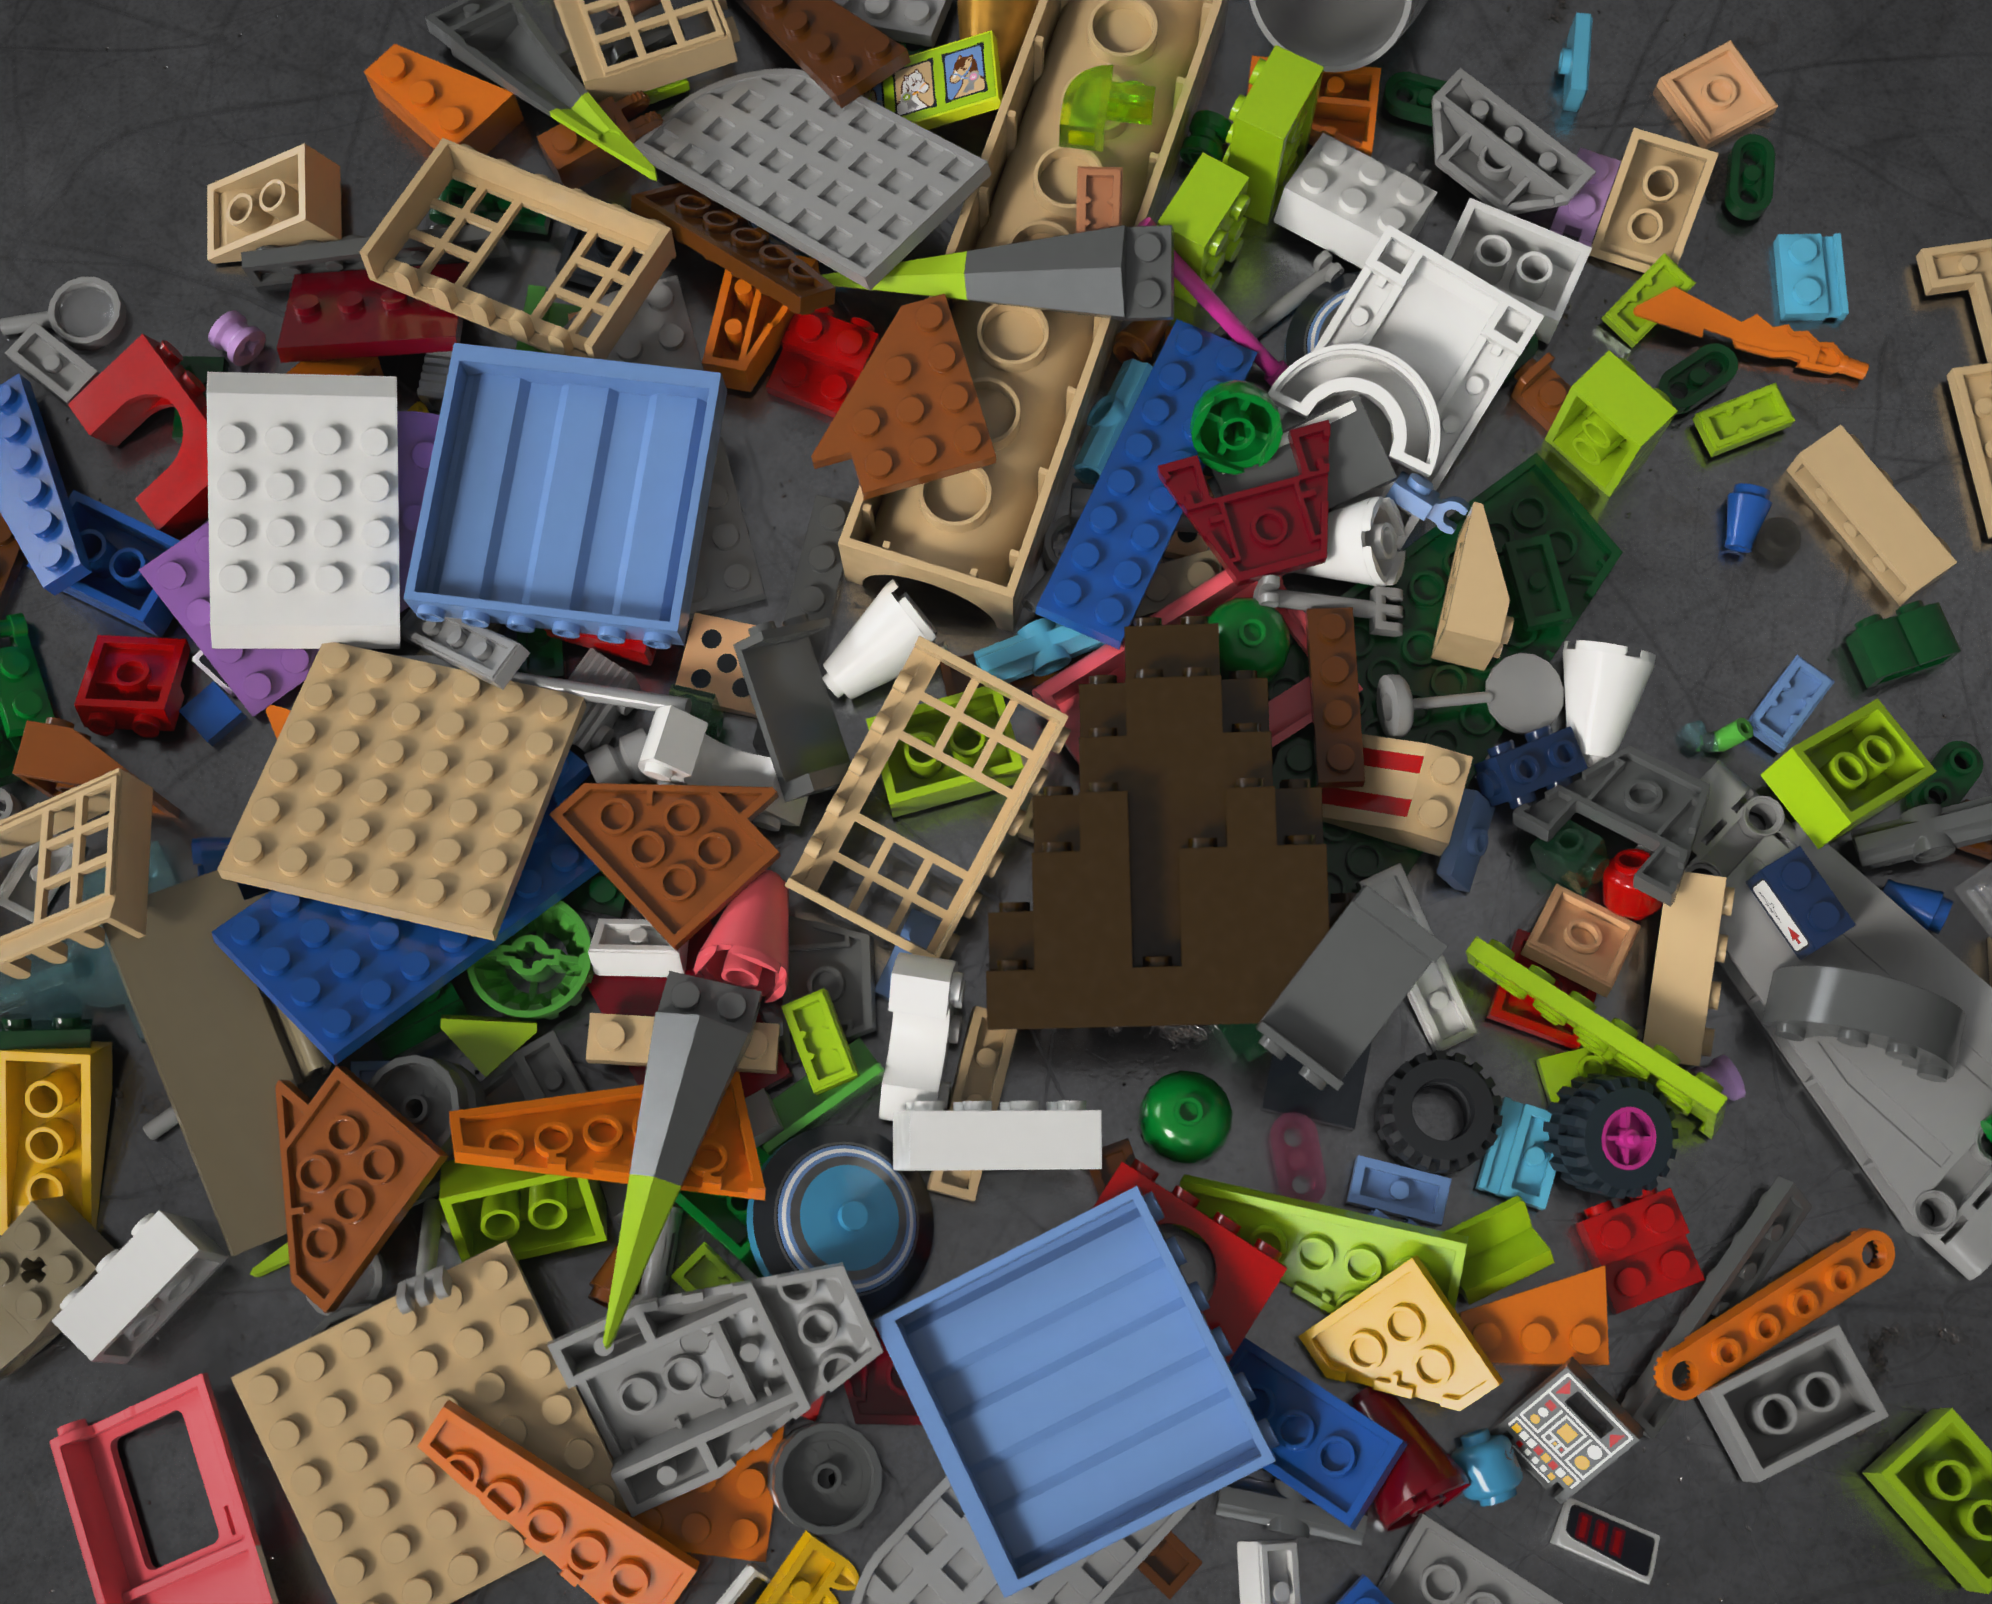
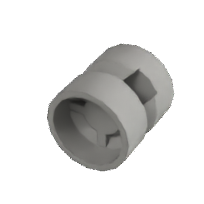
(621, 762)

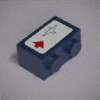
(1800, 903)

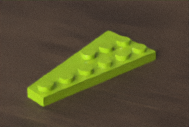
(1611, 1041)
(1329, 1249)

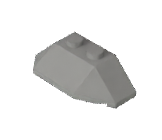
(1501, 151)

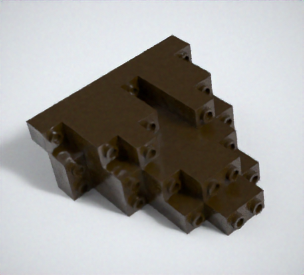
(1177, 868)

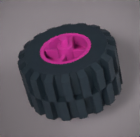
(1610, 1135)

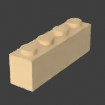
(1871, 515)
(1685, 966)

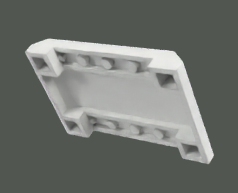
(1444, 326)
(303, 510)

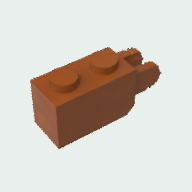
(578, 160)

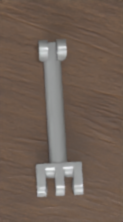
(1324, 271)
(1376, 609)
(428, 1275)

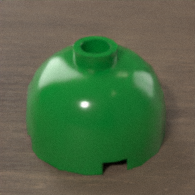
(1235, 427)
(1251, 638)
(1185, 1118)

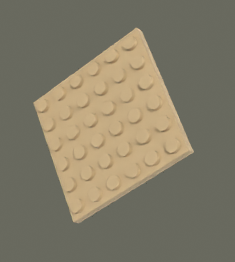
(404, 790)
(359, 1397)

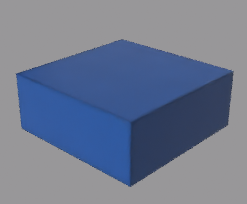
(212, 713)

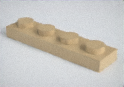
(627, 1041)
(977, 1078)

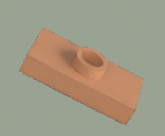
(1098, 198)

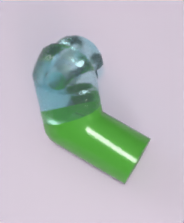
(1716, 741)

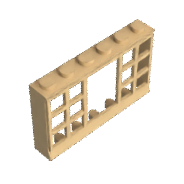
(649, 69)
(540, 195)
(866, 768)
(125, 863)

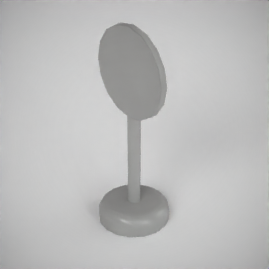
(1519, 692)

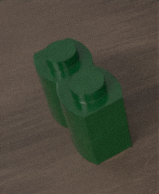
(1902, 643)

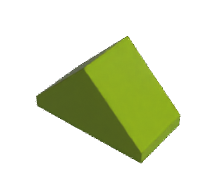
(487, 1039)

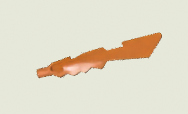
(1754, 335)

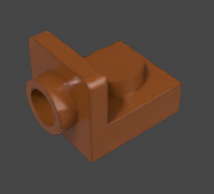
(1540, 390)

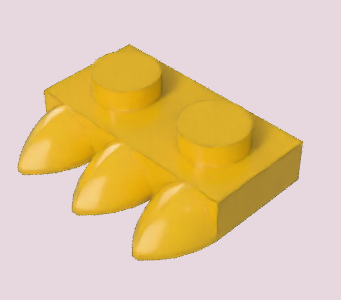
(809, 1575)

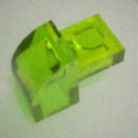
(1094, 100)

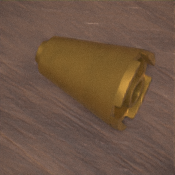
(1008, 22)

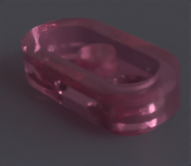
(1297, 1161)

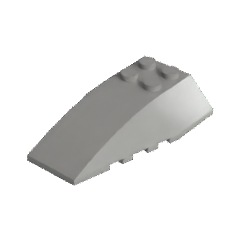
(713, 1374)

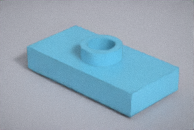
(1575, 62)

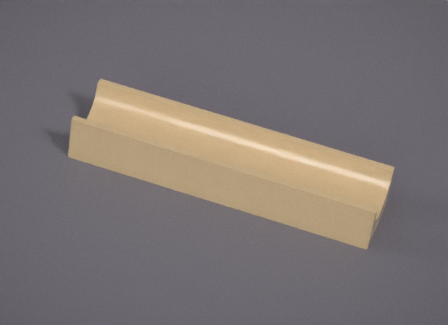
(1030, 365)

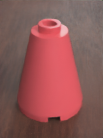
(751, 940)

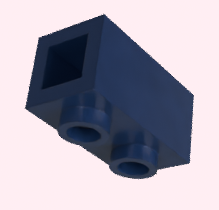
(1517, 772)

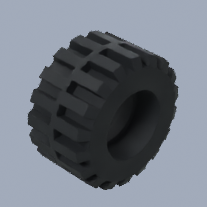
(1473, 1095)

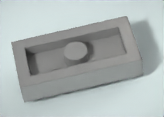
(51, 363)

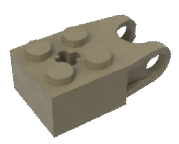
(41, 1262)

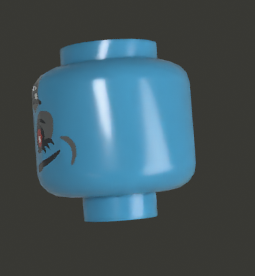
(1489, 1467)

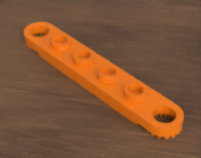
(1774, 1313)

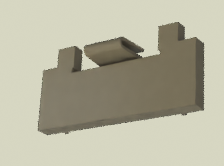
(216, 1051)

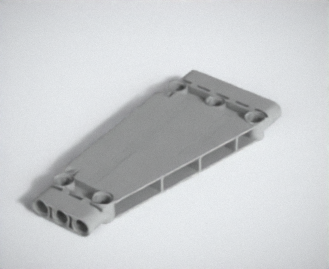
(1905, 1132)

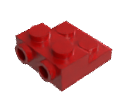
(821, 360)
(133, 685)
(1640, 1248)

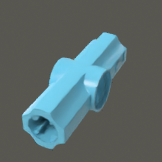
(1109, 418)
(1036, 649)

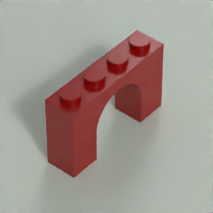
(129, 392)
(1243, 1271)

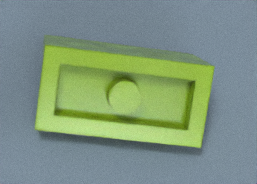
(1500, 1249)

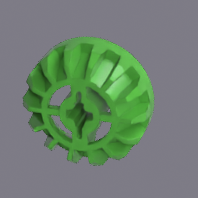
(494, 987)

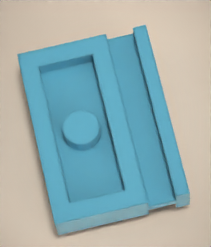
(1810, 277)
(1518, 1158)

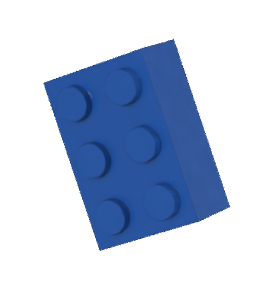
(116, 552)

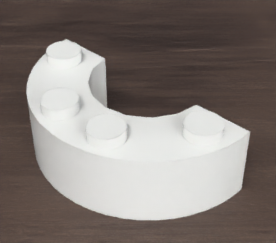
(1373, 376)
(684, 755)
(922, 1028)

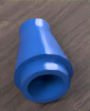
(1745, 515)
(1922, 904)

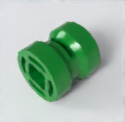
(1207, 135)

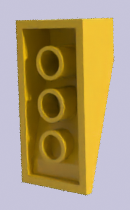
(53, 1127)

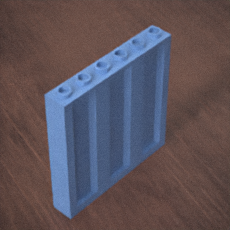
(567, 495)
(1076, 1390)

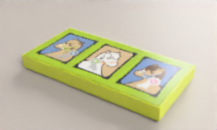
(945, 83)

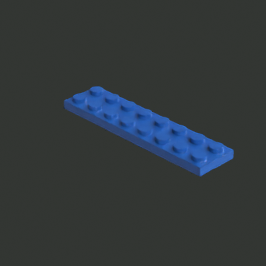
(1130, 509)

